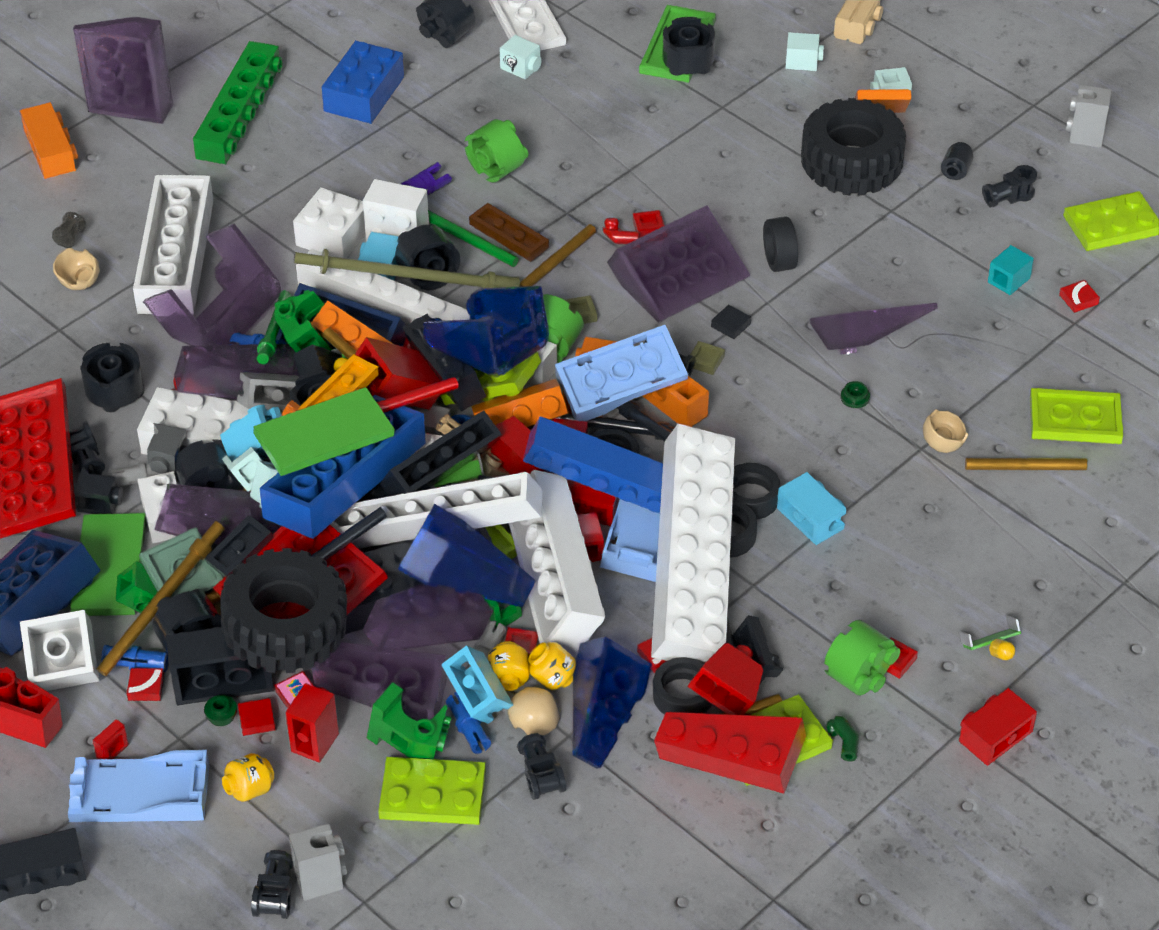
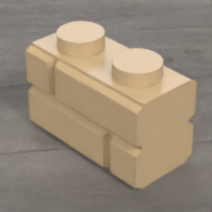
(857, 20)

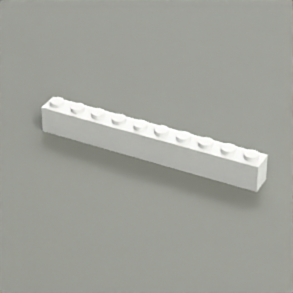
(402, 302)

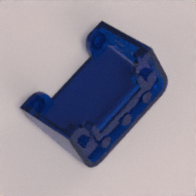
(501, 332)

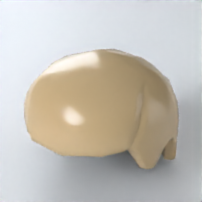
(76, 269)
(944, 431)
(534, 711)

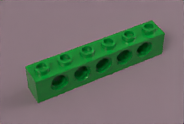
(237, 102)

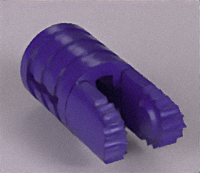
(426, 181)

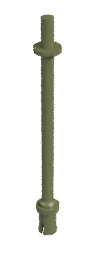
(325, 261)

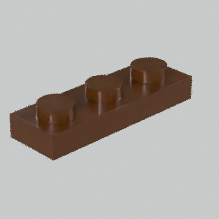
(509, 232)

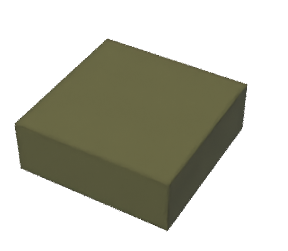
(585, 307)
(707, 357)

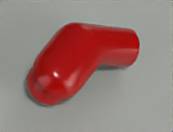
(616, 234)

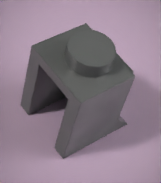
(165, 448)

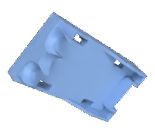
(619, 373)
(636, 542)
(145, 789)

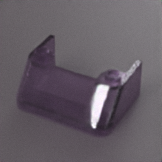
(246, 295)

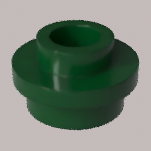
(855, 395)
(219, 716)

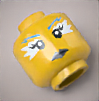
(510, 664)
(552, 665)
(247, 777)

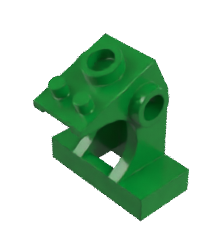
(300, 310)
(397, 729)

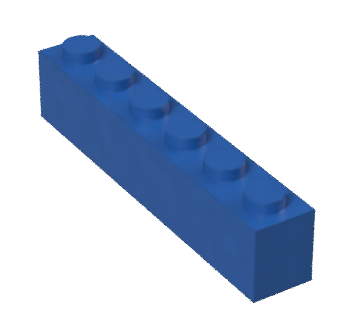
(595, 463)

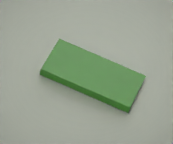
(652, 61)
(323, 431)
(114, 545)

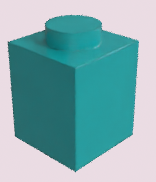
(1010, 270)

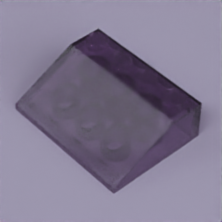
(125, 68)
(678, 265)

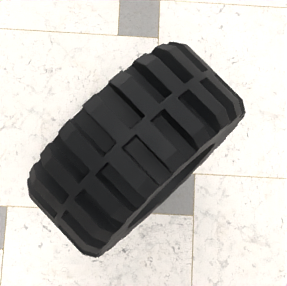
(853, 169)
(283, 642)

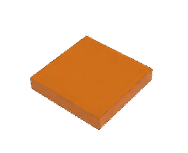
(892, 99)

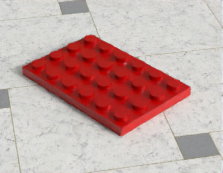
(35, 458)

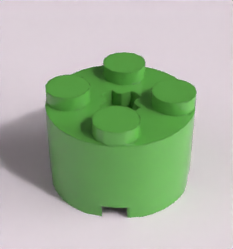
(495, 149)
(562, 324)
(861, 658)

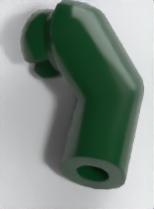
(849, 736)

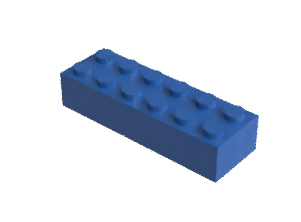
(322, 492)

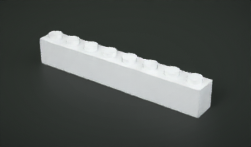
(476, 502)

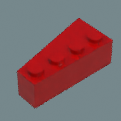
(27, 710)
(734, 746)

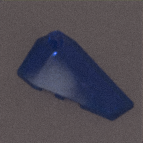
(459, 557)
(604, 692)

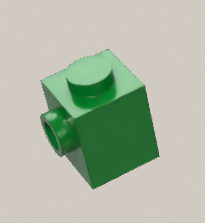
(135, 587)

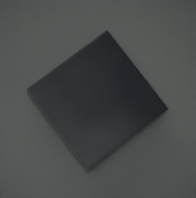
(731, 321)

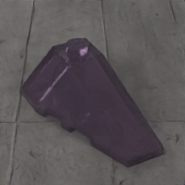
(863, 328)

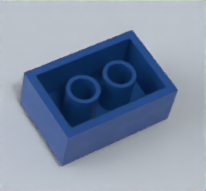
(363, 82)

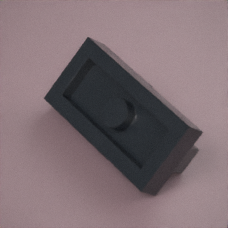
(240, 544)
(752, 635)

